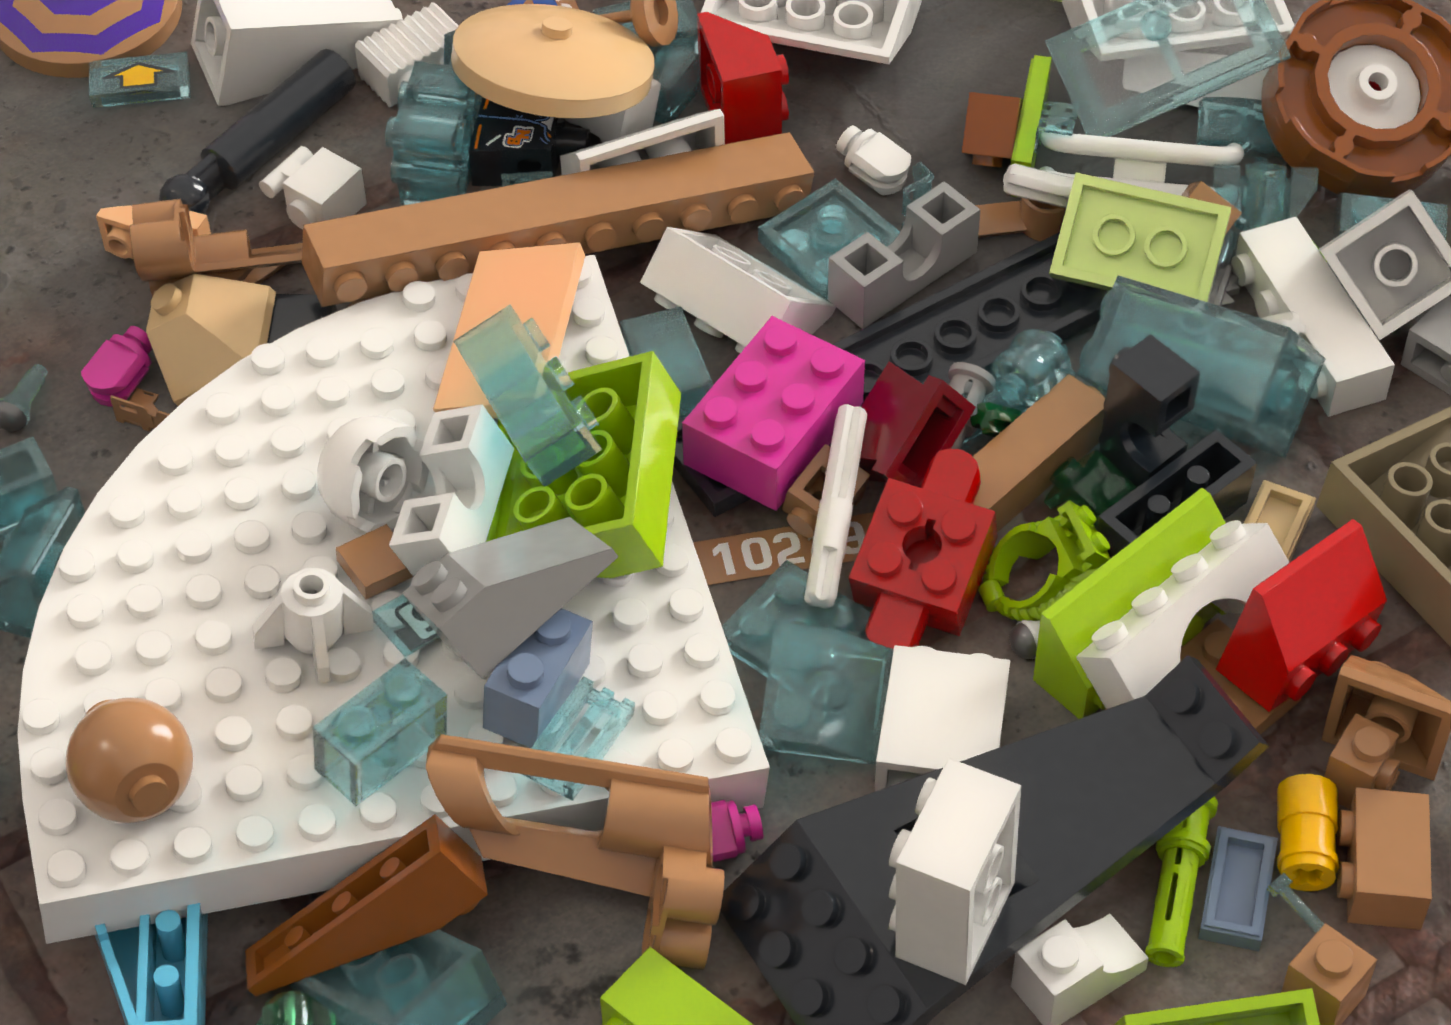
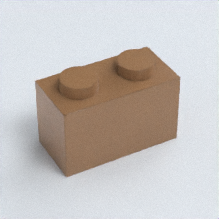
(1386, 858)

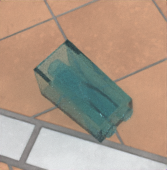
(1250, 369)

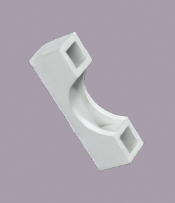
(1146, 643)

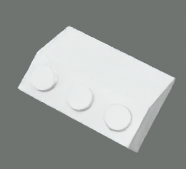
(678, 136)
(728, 287)

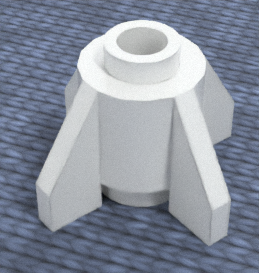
(312, 616)

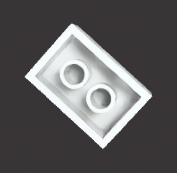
(954, 869)

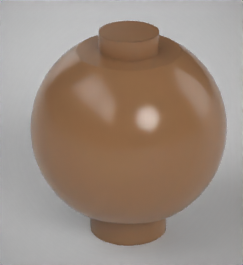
(129, 759)

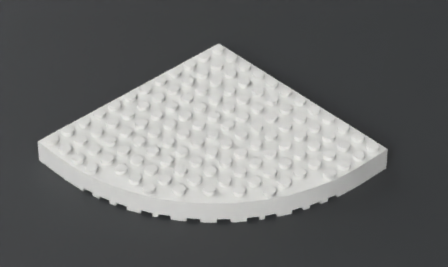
(195, 549)

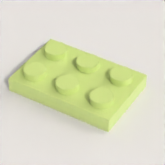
(1139, 236)

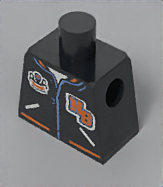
(518, 143)

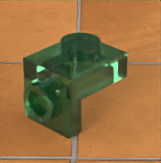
(1088, 482)

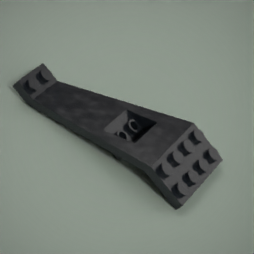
(1089, 805)

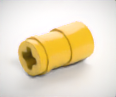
(1307, 831)

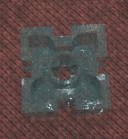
(431, 134)

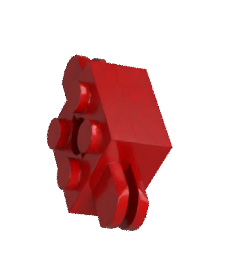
(924, 553)

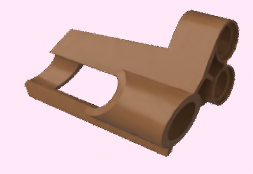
(650, 844)

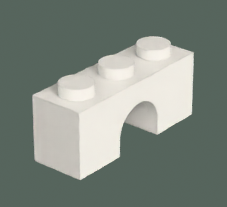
(469, 469)

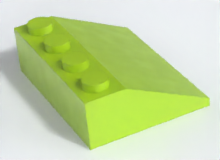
(622, 488)

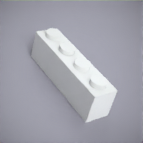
(1290, 274)

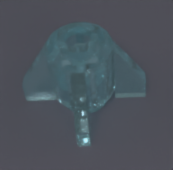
(1264, 191)

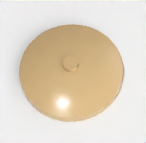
(552, 61)

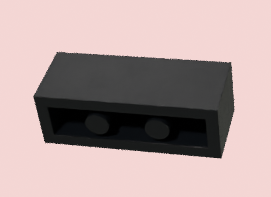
(1210, 464)

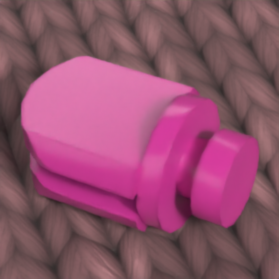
(118, 366)
(731, 828)

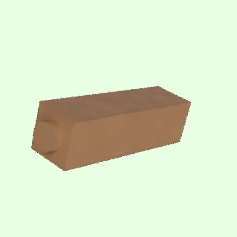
(1028, 451)

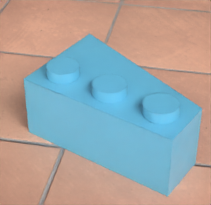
(159, 968)

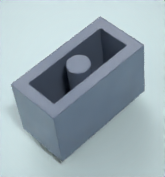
(537, 678)

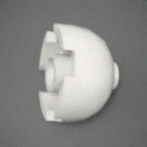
(371, 471)

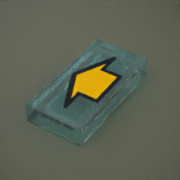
(139, 79)

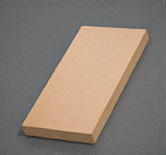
(537, 285)

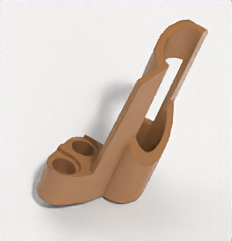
(169, 252)

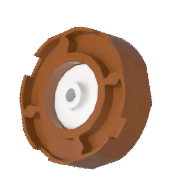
(1363, 95)

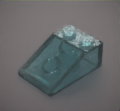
(411, 983)

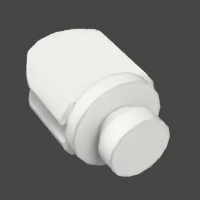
(874, 159)

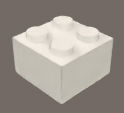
(1392, 263)

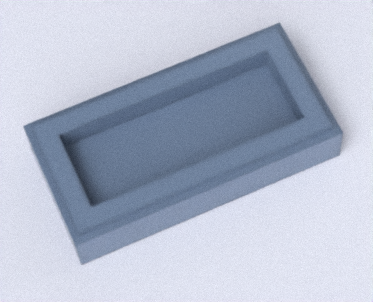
(1237, 888)

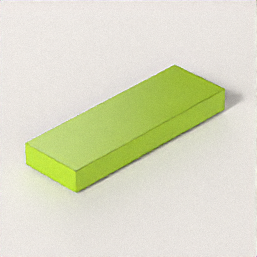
(1033, 103)

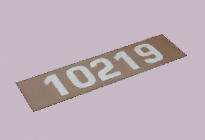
(765, 551)

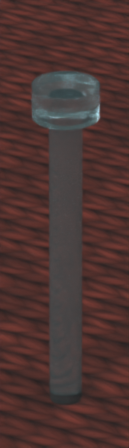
(1281, 887)

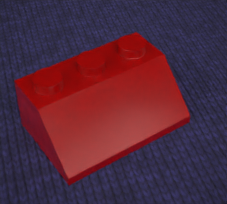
(1306, 619)

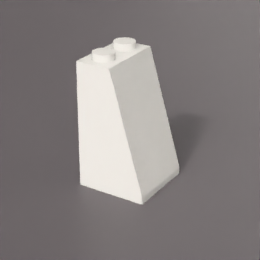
(260, 43)

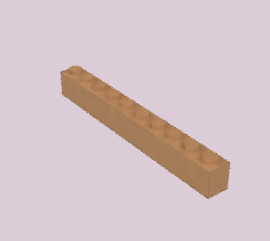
(597, 207)

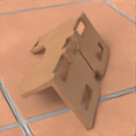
(138, 410)

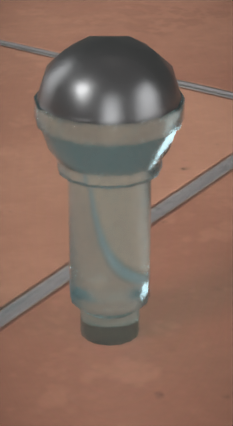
(16, 405)

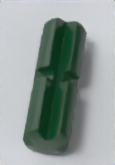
(993, 418)

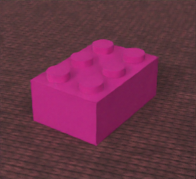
(771, 411)

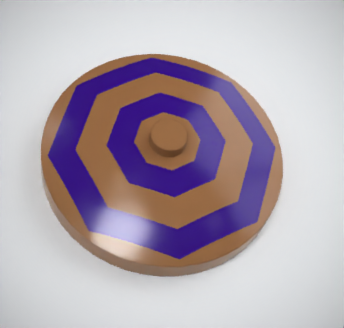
(66, 35)

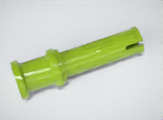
(1182, 854)

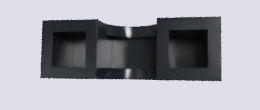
(1146, 396)

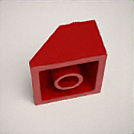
(741, 78)

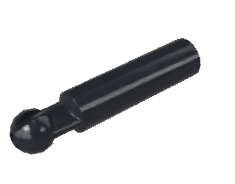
(263, 131)

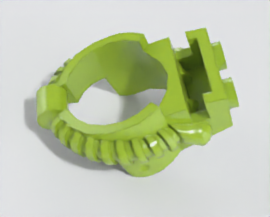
(1079, 552)

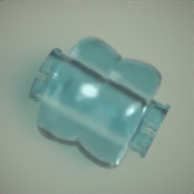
(1030, 367)

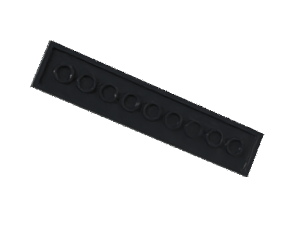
(958, 324)

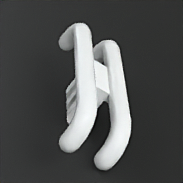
(1142, 161)

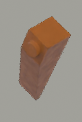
(387, 901)

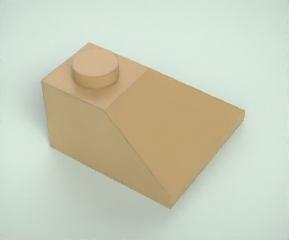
(206, 328)

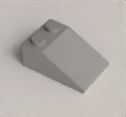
(505, 589)

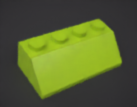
(1108, 596)

